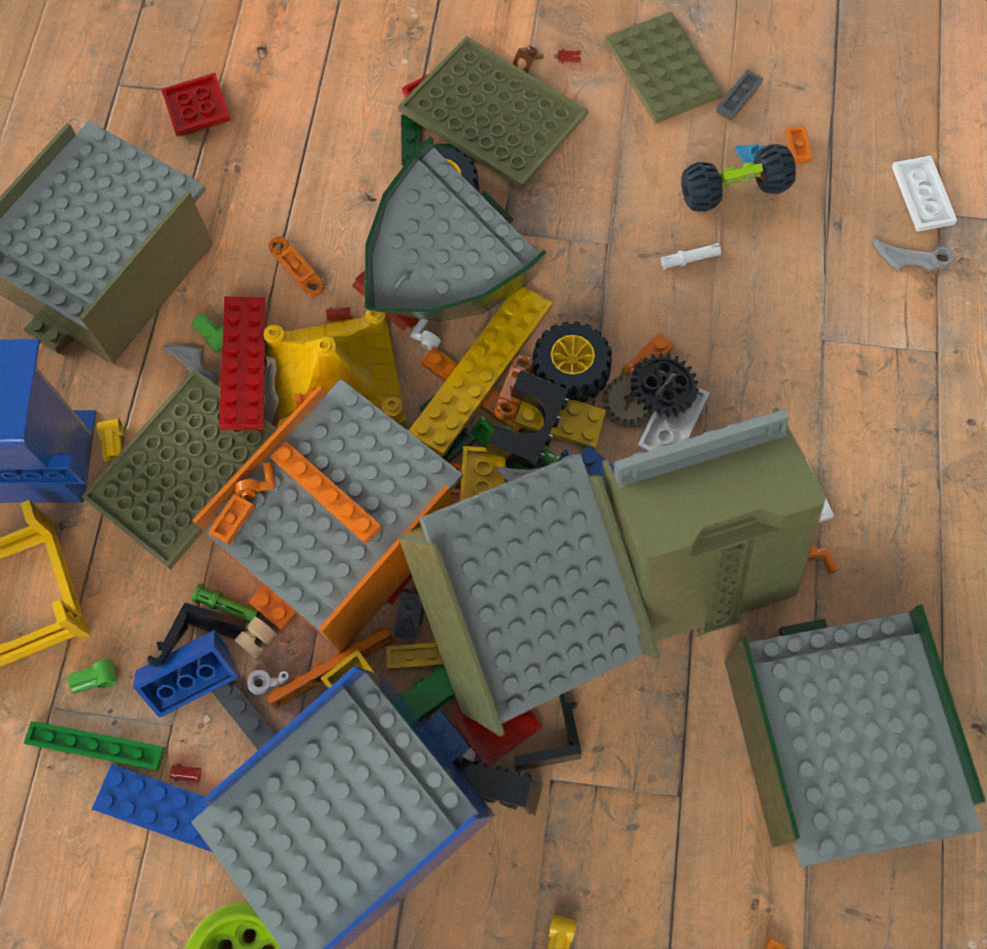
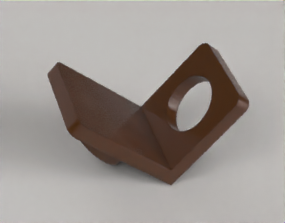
(528, 54)

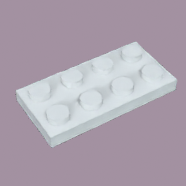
(924, 193)
(674, 429)

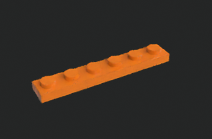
(443, 366)
(326, 492)
(302, 683)

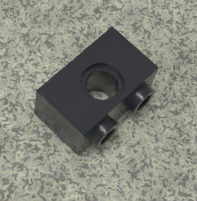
(409, 615)

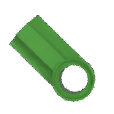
(209, 330)
(100, 675)

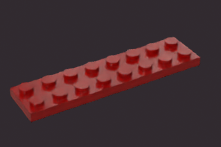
(242, 364)

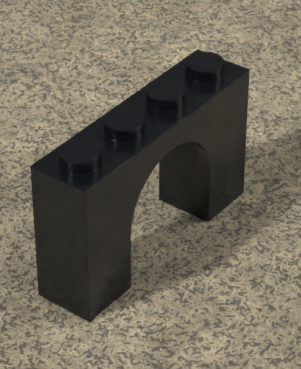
(527, 448)

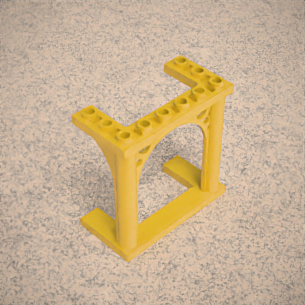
(67, 612)

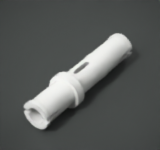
(682, 257)

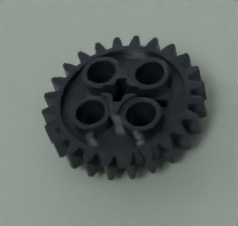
(680, 396)

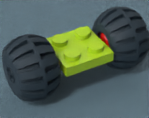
(772, 169)

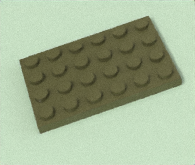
(663, 67)

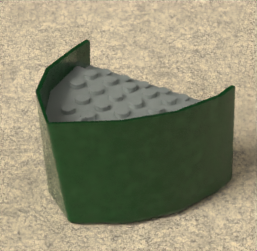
(442, 245)

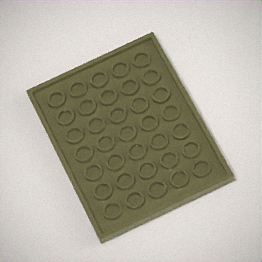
(493, 111)
(174, 470)

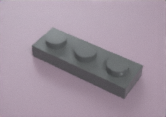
(739, 95)

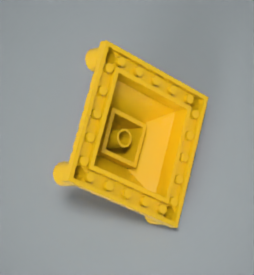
(347, 350)

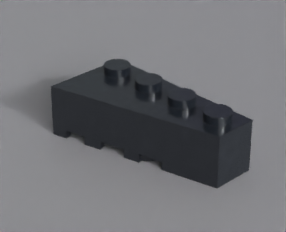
(502, 786)

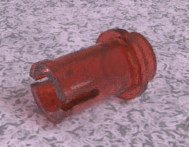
(567, 56)
(338, 314)
(185, 773)

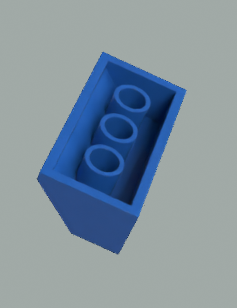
(186, 674)

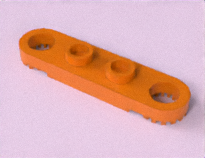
(296, 266)
(505, 398)

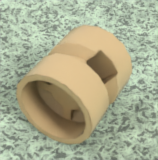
(258, 630)

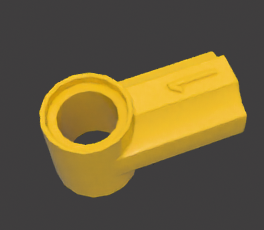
(110, 436)
(561, 932)

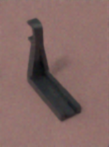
(199, 618)
(557, 755)

